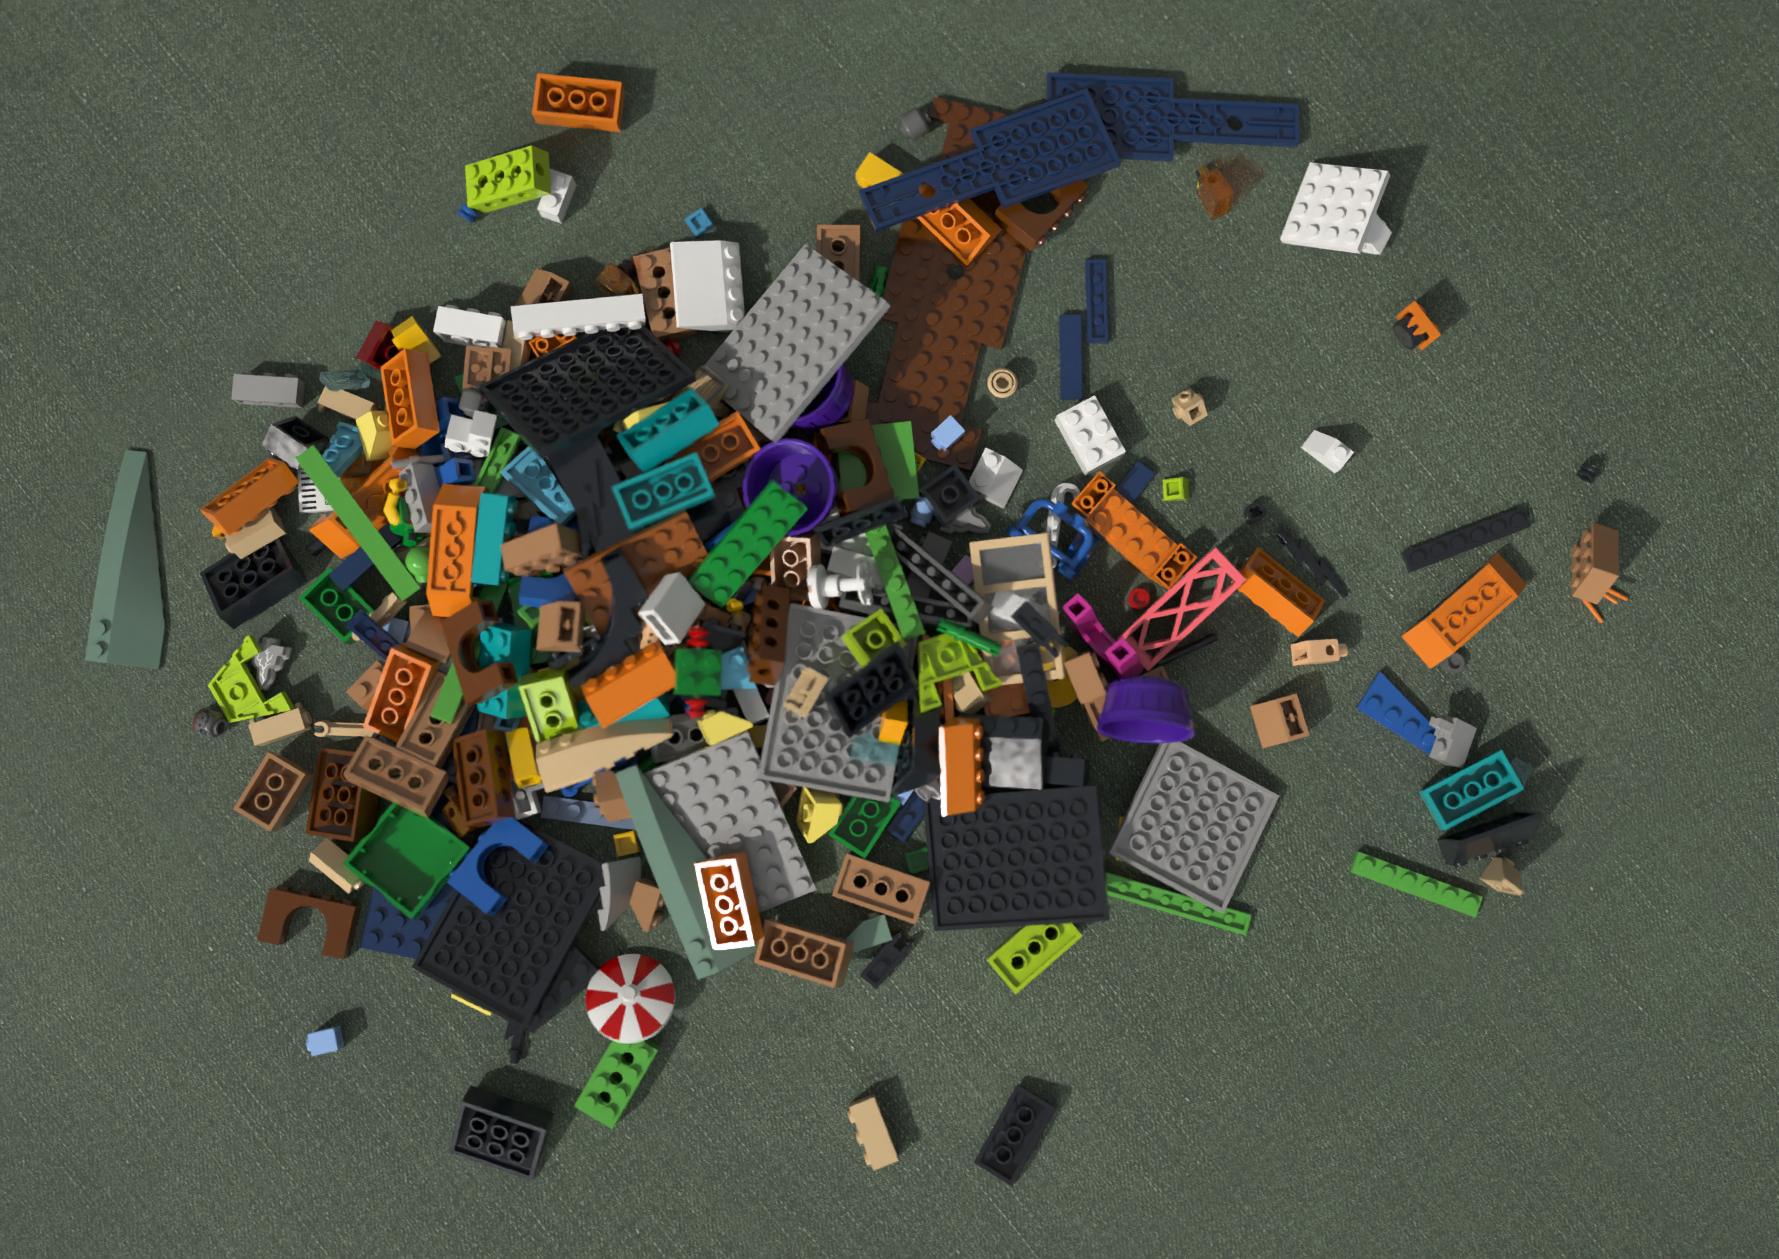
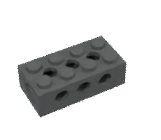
(683, 725)

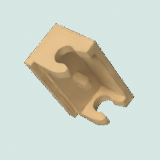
(805, 692)

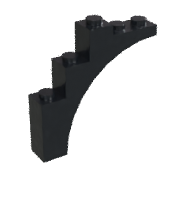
(623, 623)

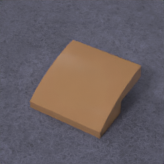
(484, 364)
(429, 638)

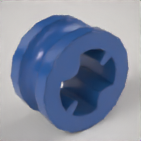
(467, 213)

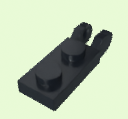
(1037, 627)
(885, 961)

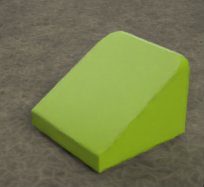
(1175, 489)

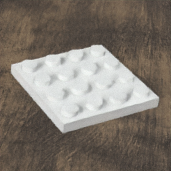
(1335, 207)

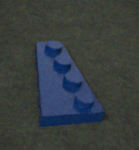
(1392, 710)

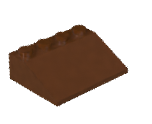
(336, 805)

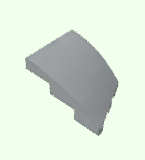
(619, 885)

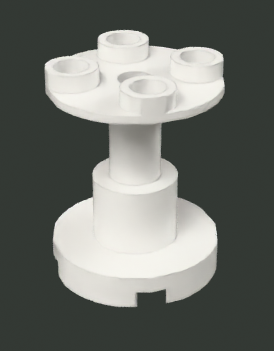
(833, 585)

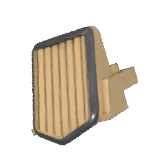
(710, 389)

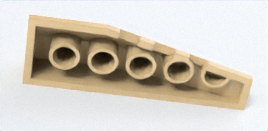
(582, 752)

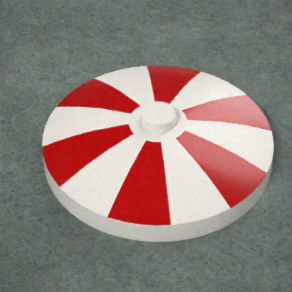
(630, 998)

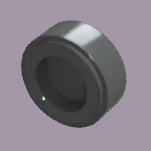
(1453, 663)

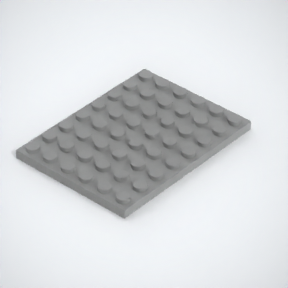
(794, 341)
(812, 748)
(732, 811)

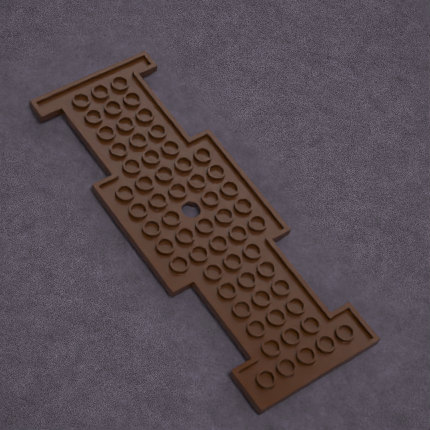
(944, 318)

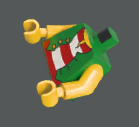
(399, 515)

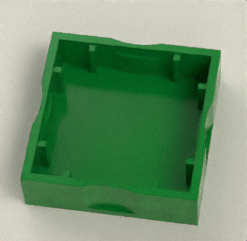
(407, 858)

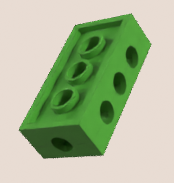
(621, 1092)

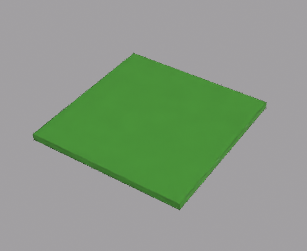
(897, 457)

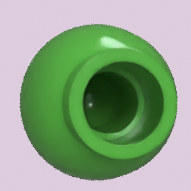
(418, 563)

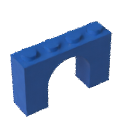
(456, 470)
(541, 591)
(470, 876)

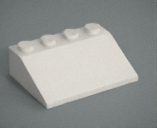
(707, 285)

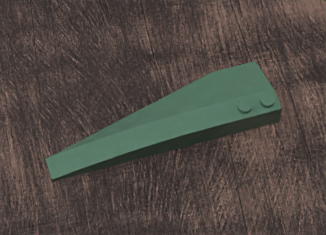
(128, 601)
(672, 861)

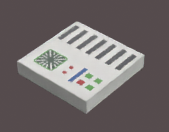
(309, 496)

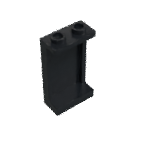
(723, 639)

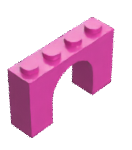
(1116, 655)

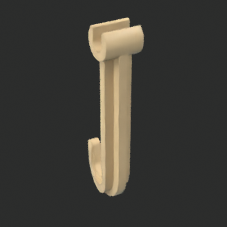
(342, 729)

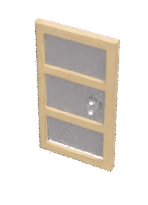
(1007, 576)

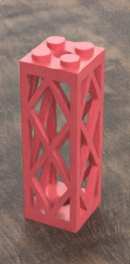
(1168, 644)

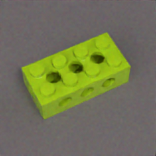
(520, 175)
(540, 708)
(1033, 962)

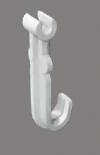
(1053, 520)

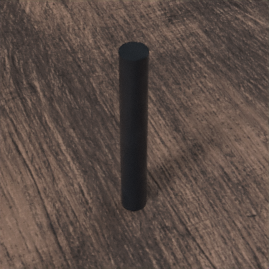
(1188, 649)

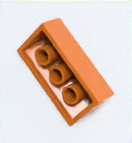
(960, 226)
(250, 496)
(1279, 592)
(630, 684)
(961, 765)
(729, 901)

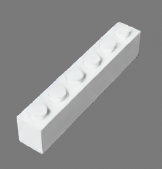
(578, 316)

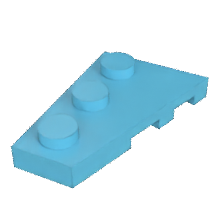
(344, 448)
(734, 670)

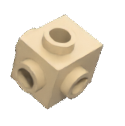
(1189, 406)

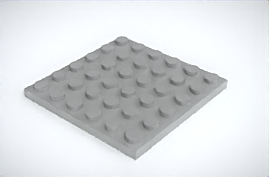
(1193, 824)

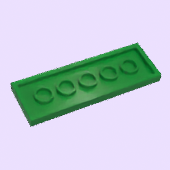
(747, 543)

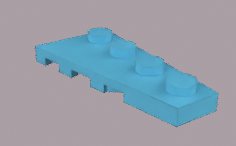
(540, 486)

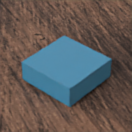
(699, 222)

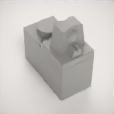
(1451, 740)

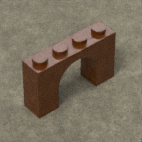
(1032, 227)
(859, 440)
(461, 633)
(340, 918)

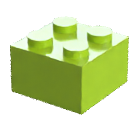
(872, 637)

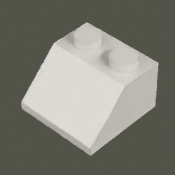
(995, 478)

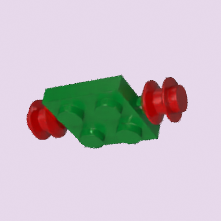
(697, 672)

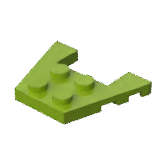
(947, 658)
(238, 691)

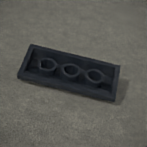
(861, 521)
(1015, 1135)

